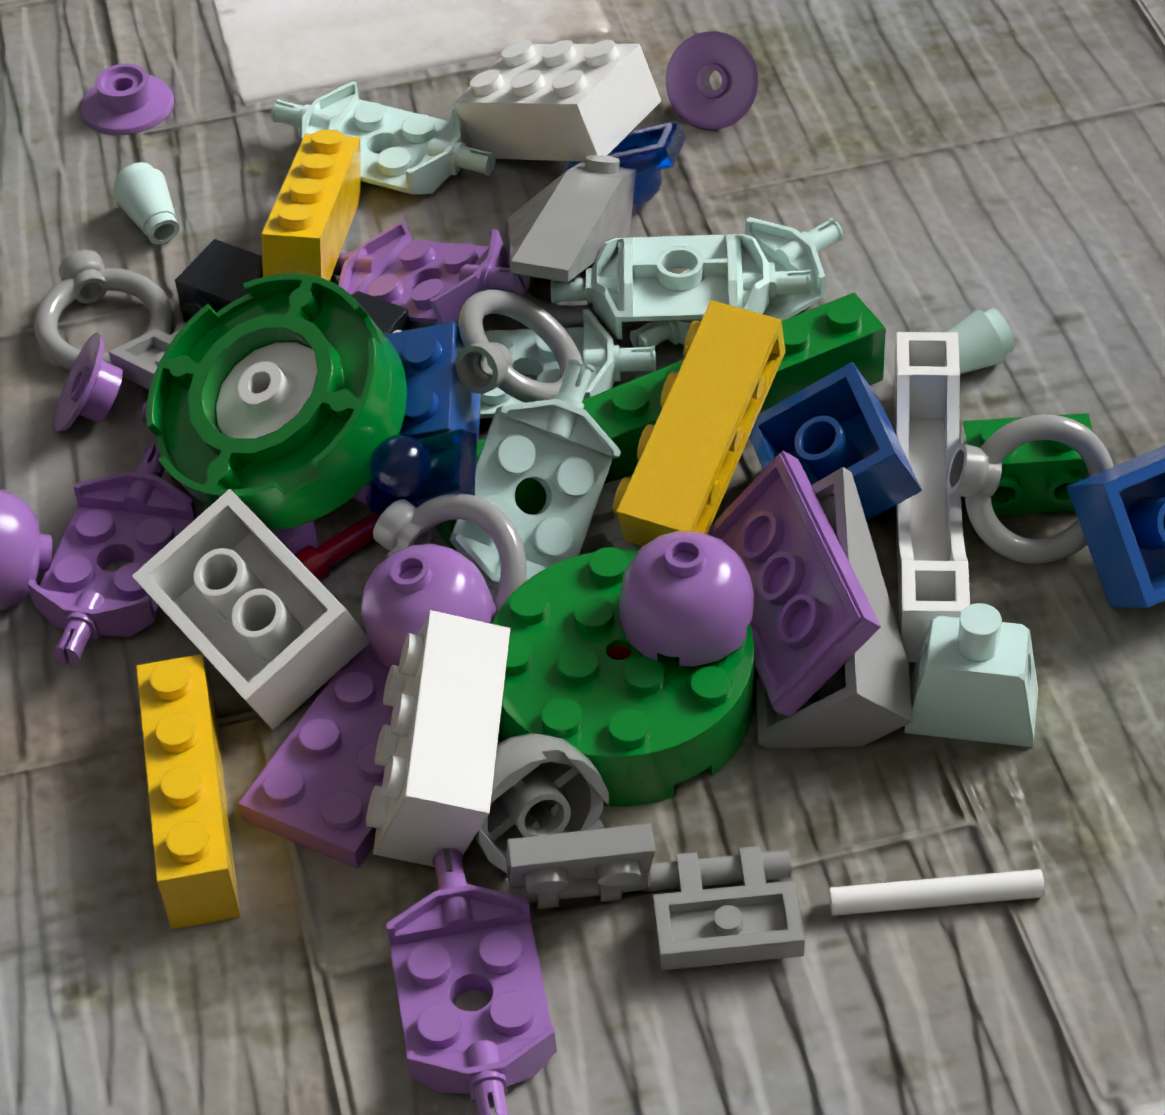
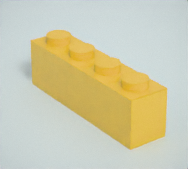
(314, 207)
(701, 425)
(187, 793)

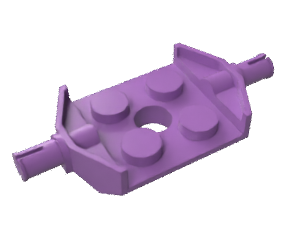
(427, 275)
(115, 520)
(462, 943)

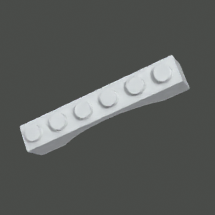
(929, 524)

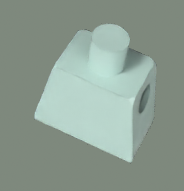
(975, 680)

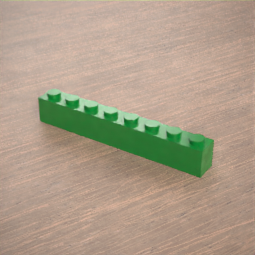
(814, 348)

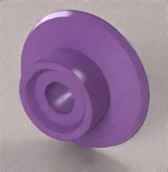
(690, 85)
(126, 101)
(89, 386)

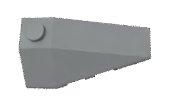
(571, 219)
(873, 687)

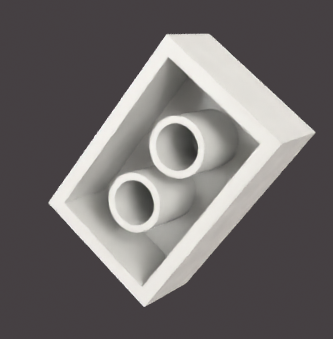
(558, 100)
(252, 608)
(439, 739)

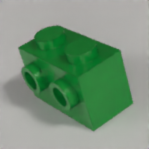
(1034, 474)

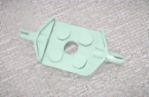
(416, 147)
(788, 251)
(635, 282)
(535, 358)
(561, 450)

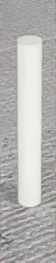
(936, 892)

